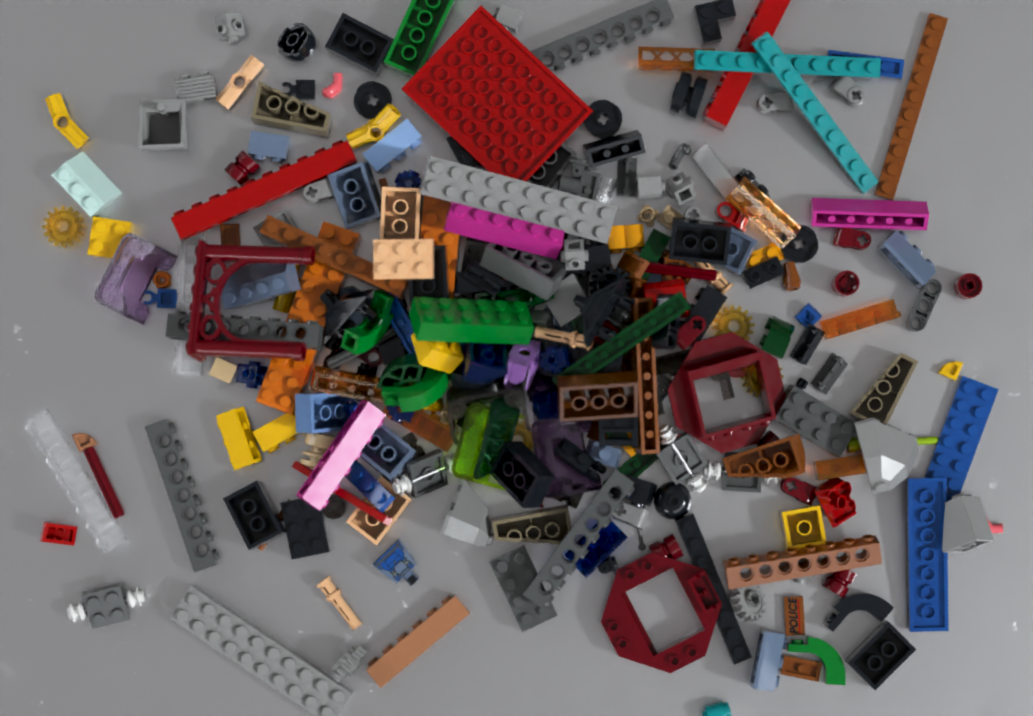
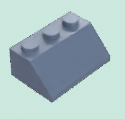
(356, 195)
(907, 258)
(387, 453)
(768, 660)

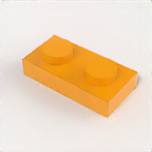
(764, 254)

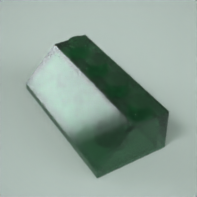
(498, 429)

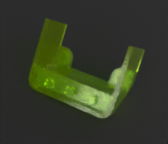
(469, 442)

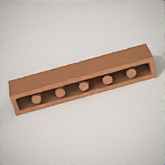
(417, 641)

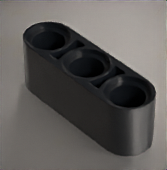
(666, 336)

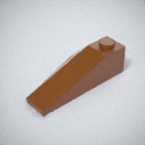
(773, 460)

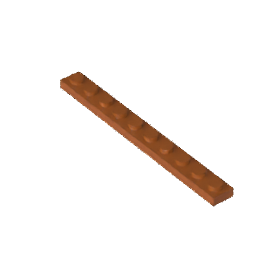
(911, 106)

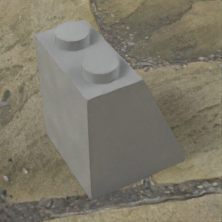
(965, 524)

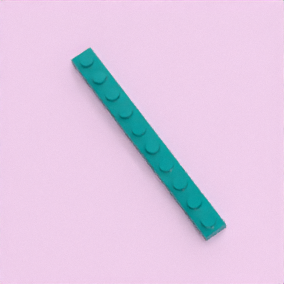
(803, 64)
(814, 112)

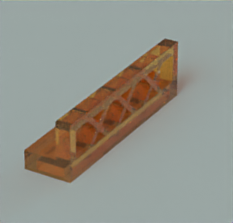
(667, 65)
(767, 208)
(859, 319)

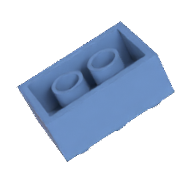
(320, 412)

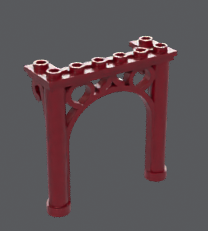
(212, 255)

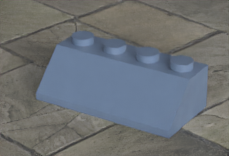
(258, 283)

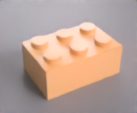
(400, 213)
(403, 259)
(373, 528)

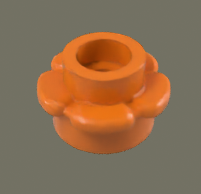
(157, 279)

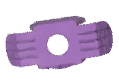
(519, 363)

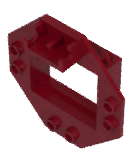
(714, 357)
(627, 630)

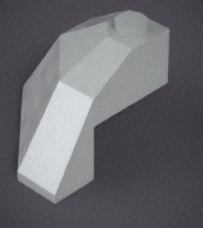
(886, 453)
(468, 517)

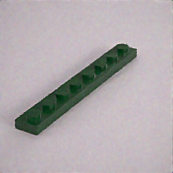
(629, 337)

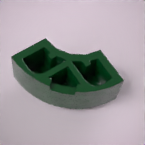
(776, 337)
(401, 371)

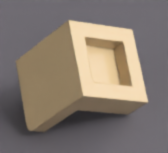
(223, 370)

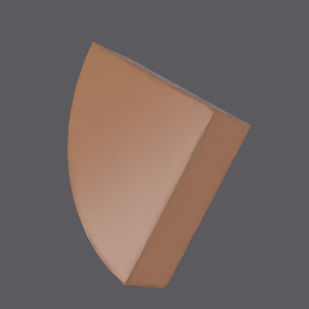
(83, 441)

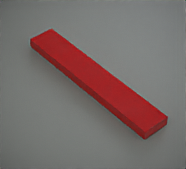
(349, 497)

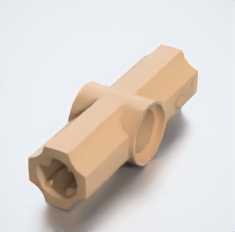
(248, 72)

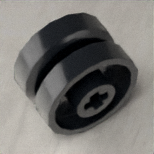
(685, 94)

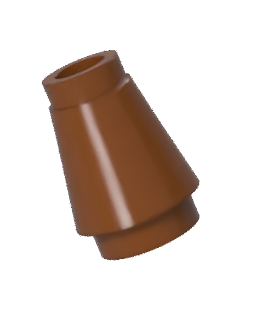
(791, 278)

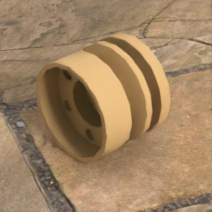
(319, 444)

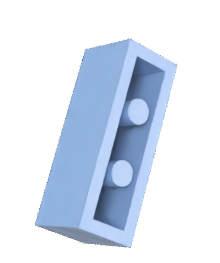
(392, 147)

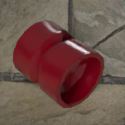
(242, 168)
(845, 283)
(967, 286)
(668, 548)
(838, 582)

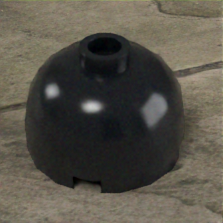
(297, 43)
(672, 500)

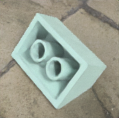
(86, 184)

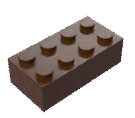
(597, 396)

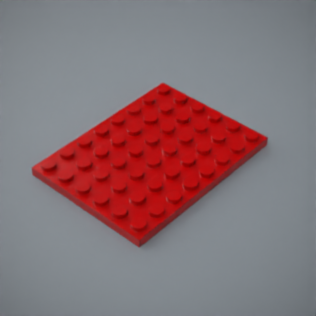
(496, 98)

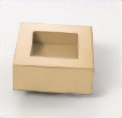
(667, 216)

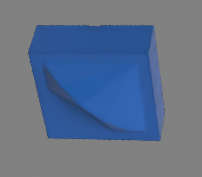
(808, 315)

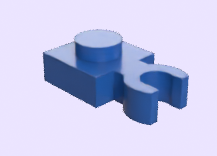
(165, 298)

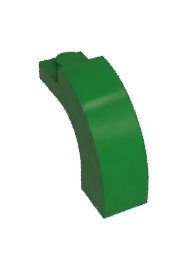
(368, 334)
(419, 395)
(833, 665)

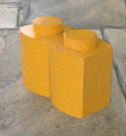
(626, 237)

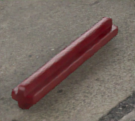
(681, 271)
(103, 482)

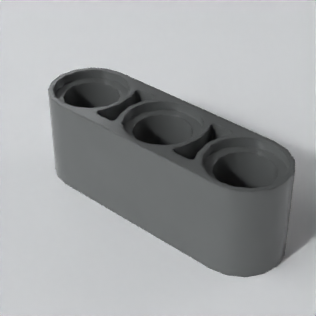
(916, 312)

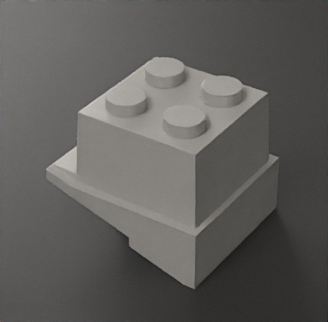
(162, 125)

